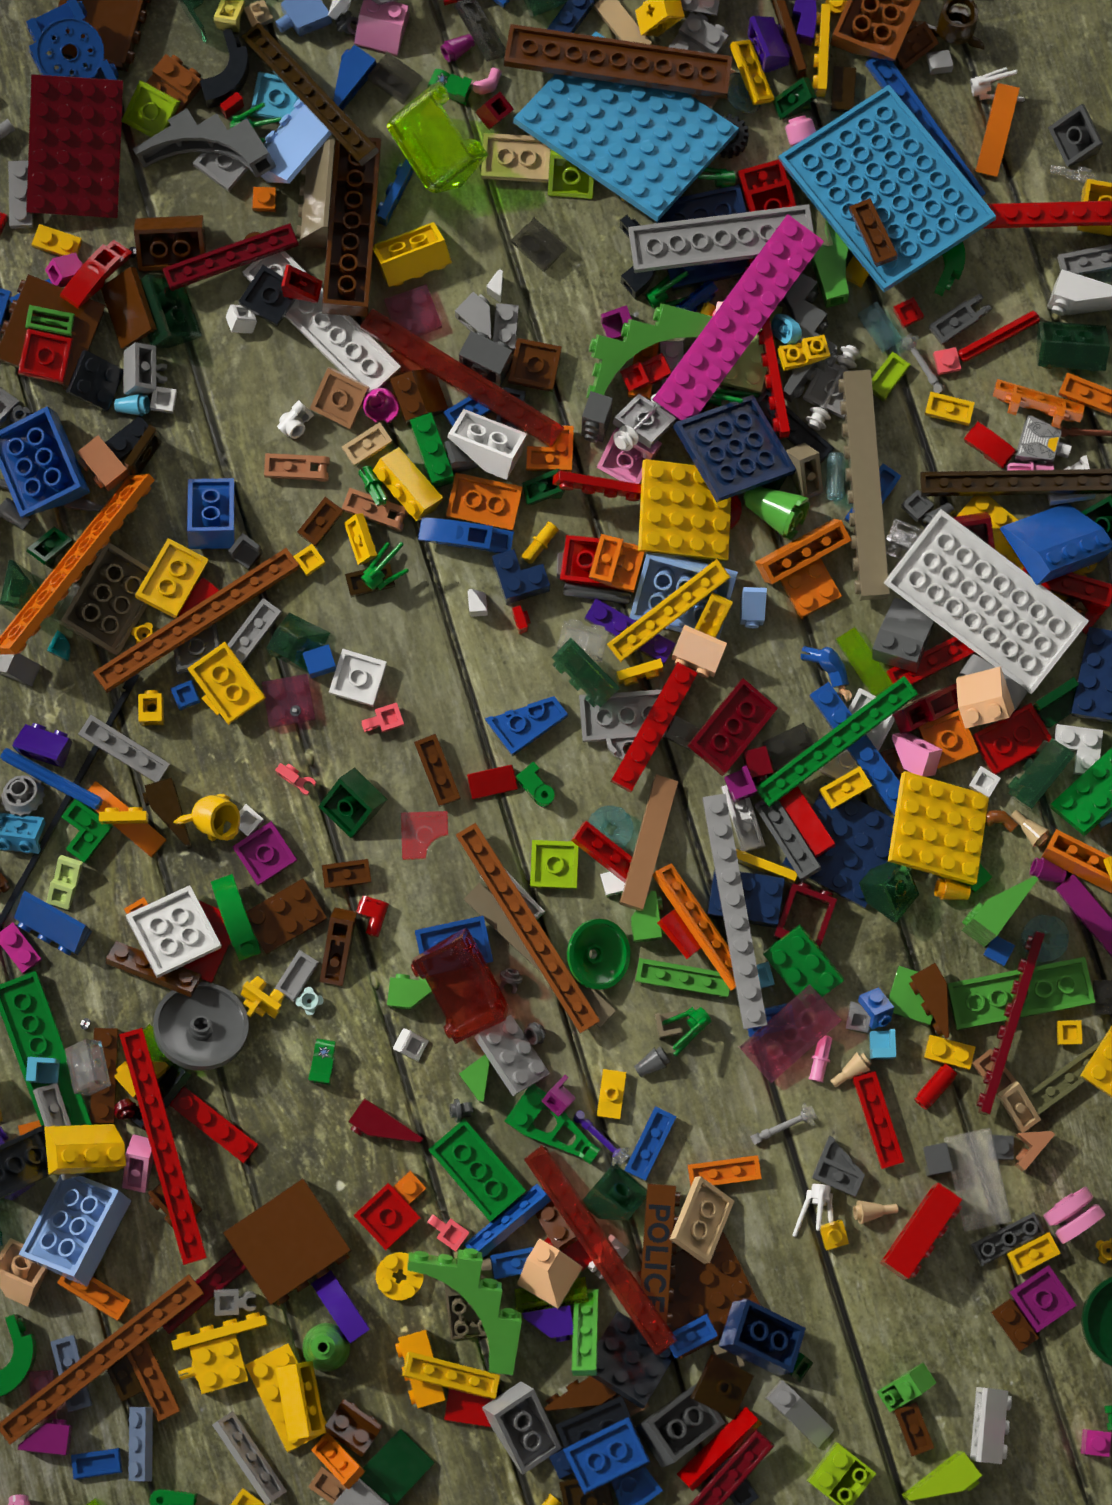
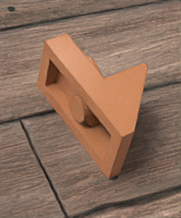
(1036, 1142)

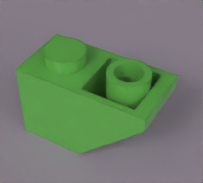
(644, 922)
(406, 992)
(906, 1387)

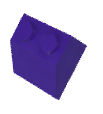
(768, 43)
(43, 745)

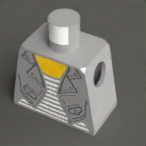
(1040, 443)

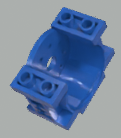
(55, 23)

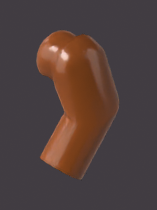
(1002, 817)

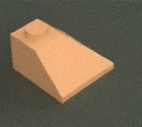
(549, 1273)
(19, 1276)

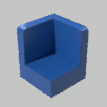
(319, 661)

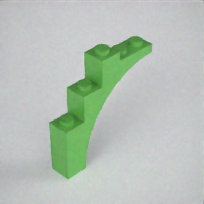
(830, 269)
(614, 353)
(483, 1295)

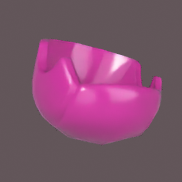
(381, 405)

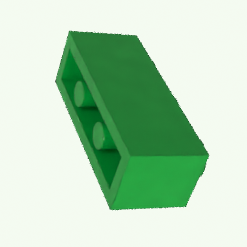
(432, 450)

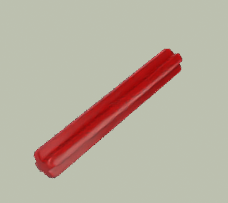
(998, 336)

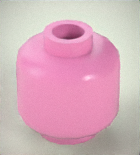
(799, 129)

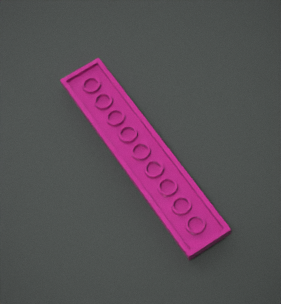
(738, 319)

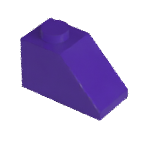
(552, 1322)

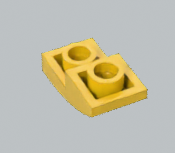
(804, 353)

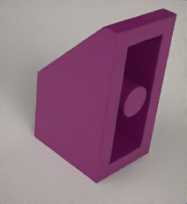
(49, 1438)

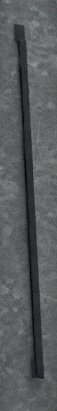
(128, 686)

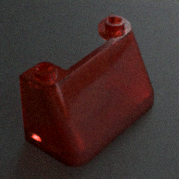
(462, 986)

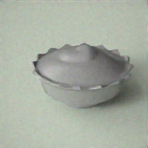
(22, 795)

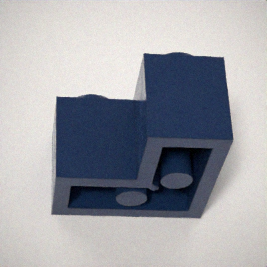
(519, 583)

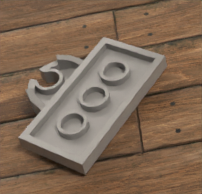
(617, 720)

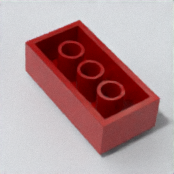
(921, 1231)

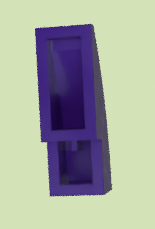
(806, 13)
(340, 1307)

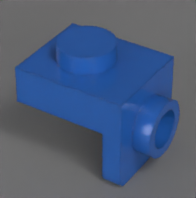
(877, 1007)

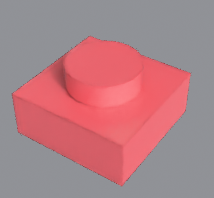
(947, 361)

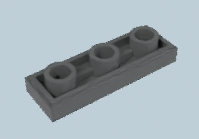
(994, 1245)

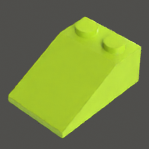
(951, 1476)

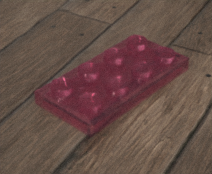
(790, 1033)

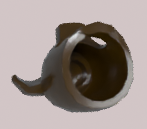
(957, 25)

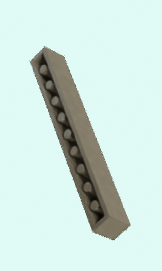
(864, 485)

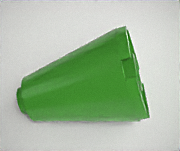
(778, 509)
(337, 1350)

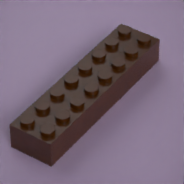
(350, 233)

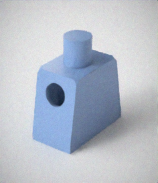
(303, 16)

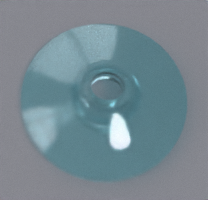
(739, 96)

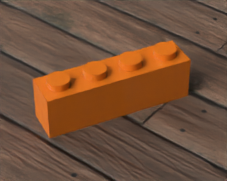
(803, 551)
(1078, 859)

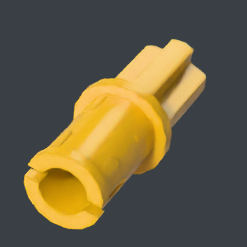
(539, 543)

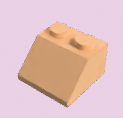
(699, 651)
(983, 697)

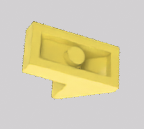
(229, 14)

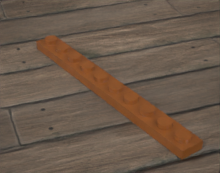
(196, 620)
(527, 928)
(100, 1359)

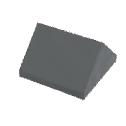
(1076, 136)

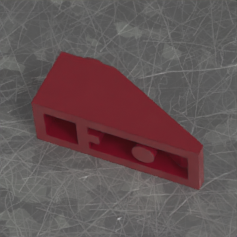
(376, 1123)

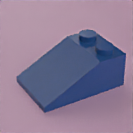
(211, 513)

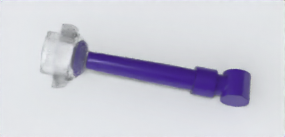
(619, 1155)

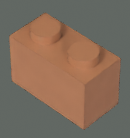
(103, 463)

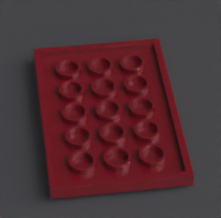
(74, 146)

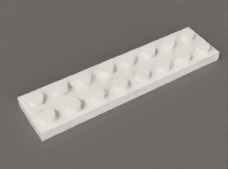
(334, 335)

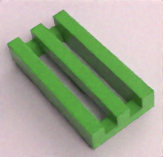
(66, 333)

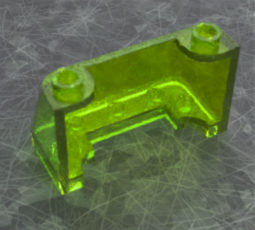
(434, 143)

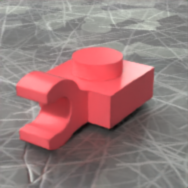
(386, 718)
(290, 773)
(450, 1234)

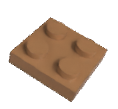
(339, 397)

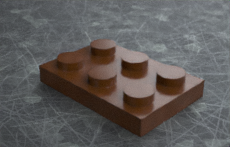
(285, 916)

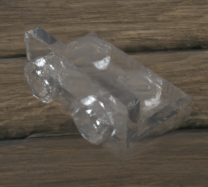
(901, 538)

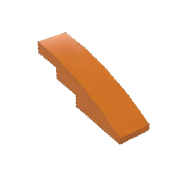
(997, 129)

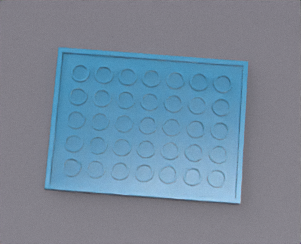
(628, 136)
(889, 157)

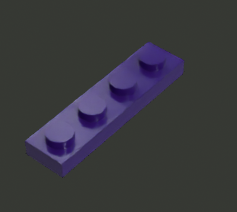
(617, 622)

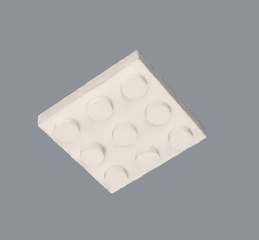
(173, 931)

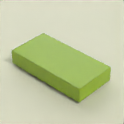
(889, 375)

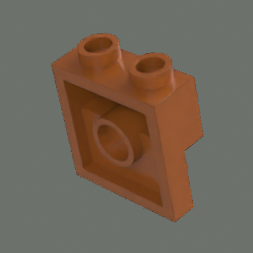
(175, 80)

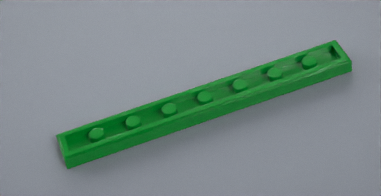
(836, 741)

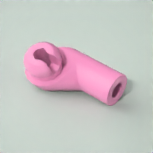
(487, 85)

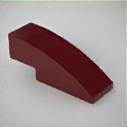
(927, 709)

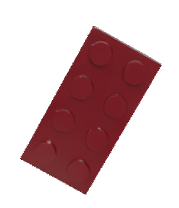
(732, 727)

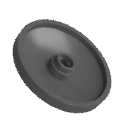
(201, 1029)

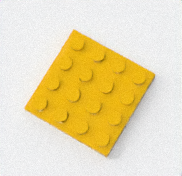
(681, 513)
(938, 828)

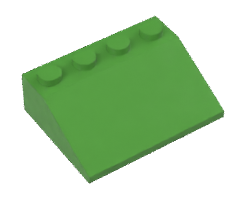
(989, 918)

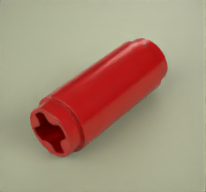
(935, 1086)

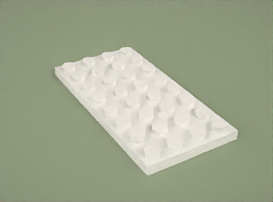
(986, 601)

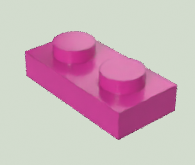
(18, 948)

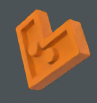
(552, 458)

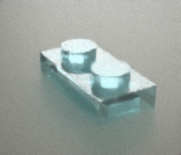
(879, 327)

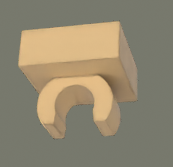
(259, 13)

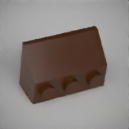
(168, 240)

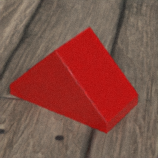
(300, 285)

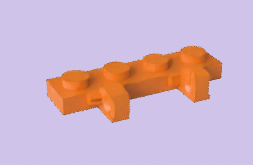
(1050, 405)

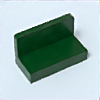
(1057, 703)

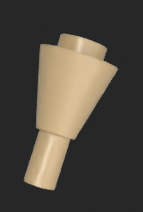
(1035, 833)
(856, 1066)
(869, 1211)

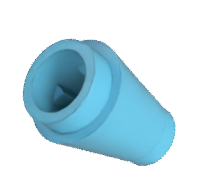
(134, 404)

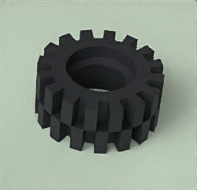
(741, 141)

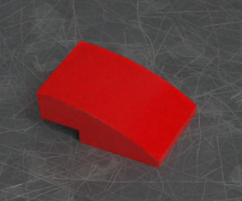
(766, 187)
(578, 560)

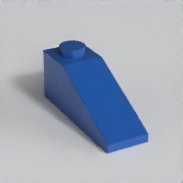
(352, 75)

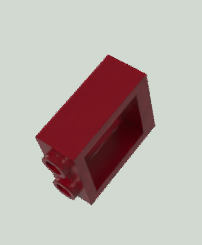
(804, 889)

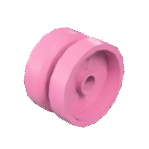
(1071, 1211)

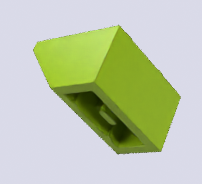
(841, 1476)

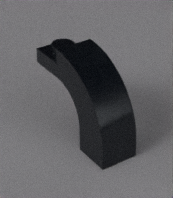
(232, 78)
(634, 282)

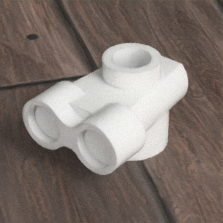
(292, 422)

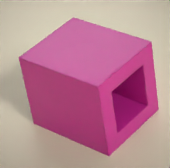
(63, 268)
(1096, 1443)

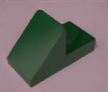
(795, 99)
(542, 488)
(49, 546)

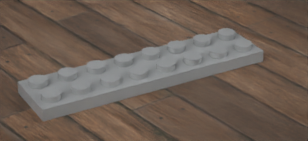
(708, 238)

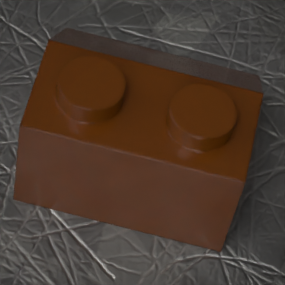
(418, 394)

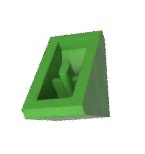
(476, 1077)

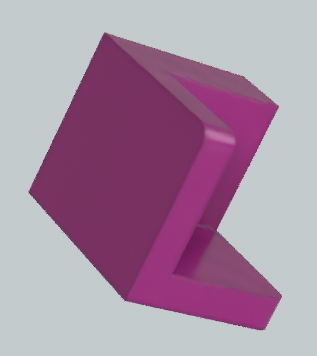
(614, 320)
(740, 785)
(558, 1097)

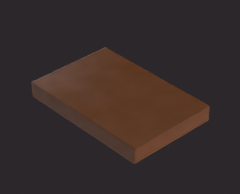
(128, 308)

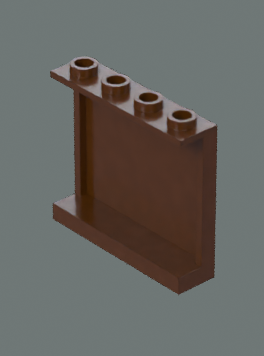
(118, 27)
(46, 295)
(288, 1243)

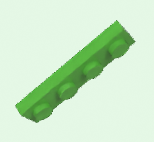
(681, 977)
(586, 1336)

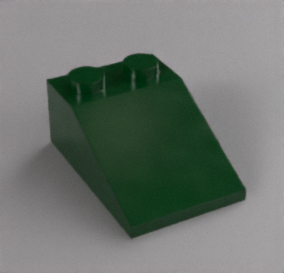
(396, 1468)

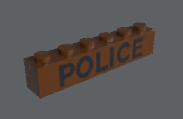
(658, 1247)

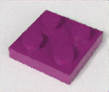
(264, 853)
(1042, 1298)

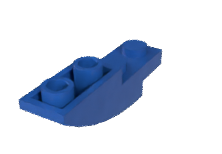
(465, 534)

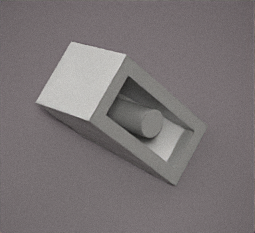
(475, 314)

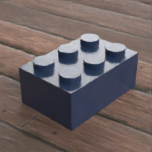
(761, 897)
(762, 1337)

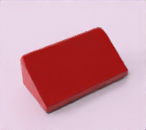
(492, 781)

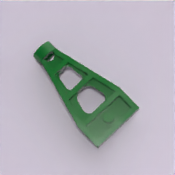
(526, 1112)

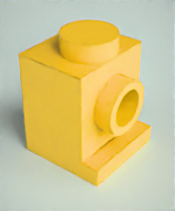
(149, 698)

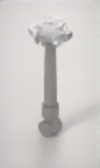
(910, 343)
(807, 1115)

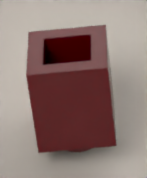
(494, 110)
(758, 764)

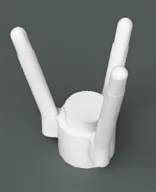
(981, 84)
(821, 1196)

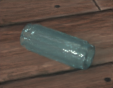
(835, 476)

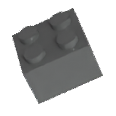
(486, 357)

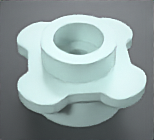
(309, 1007)

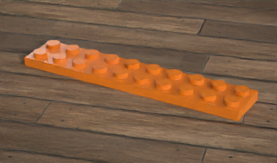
(73, 563)

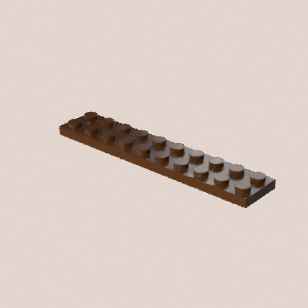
(618, 61)

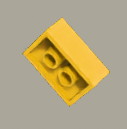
(411, 254)
(84, 1149)

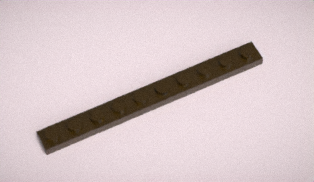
(310, 94)
(1016, 482)

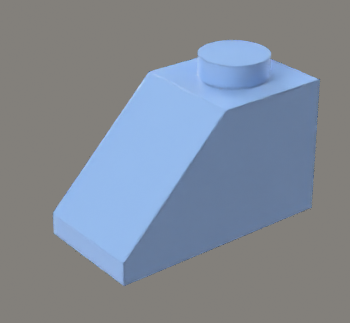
(753, 607)

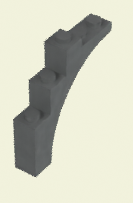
(209, 136)
(812, 322)

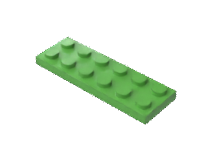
(1051, 989)

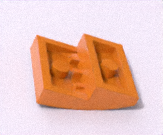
(617, 563)

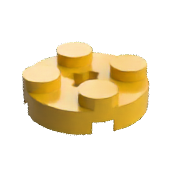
(387, 1283)

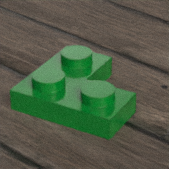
(90, 832)

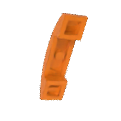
(139, 833)

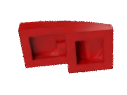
(646, 373)
(990, 444)

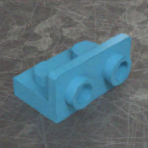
(20, 832)

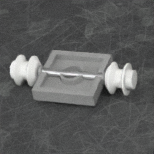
(824, 389)
(641, 422)

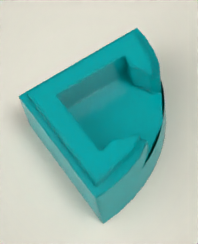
(60, 646)

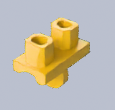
(259, 1001)

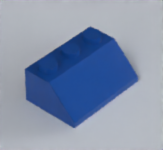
(51, 924)

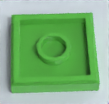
(904, 999)

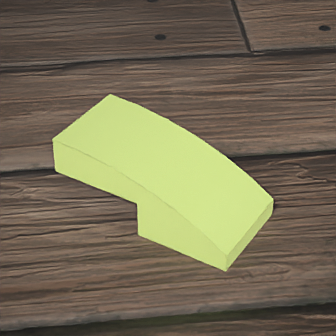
(65, 882)

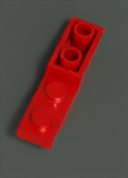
(94, 272)

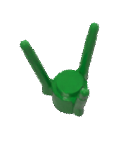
(239, 118)
(722, 177)
(658, 293)
(723, 394)
(374, 576)
(697, 1022)

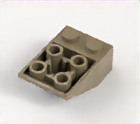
(461, 1315)

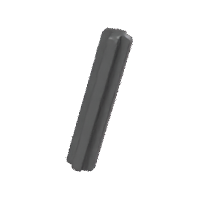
(595, 592)

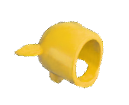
(210, 816)

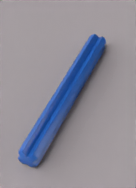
(51, 778)

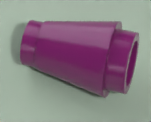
(456, 47)
(1047, 871)

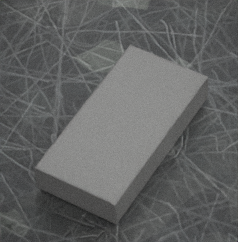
(297, 975)

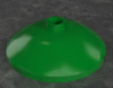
(609, 954)

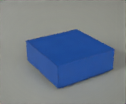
(185, 695)
(999, 951)

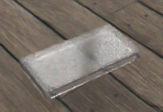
(978, 1179)

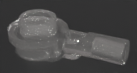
(1079, 175)

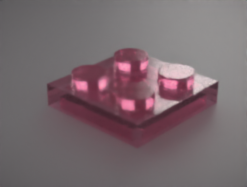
(414, 311)
(285, 693)

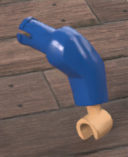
(833, 665)

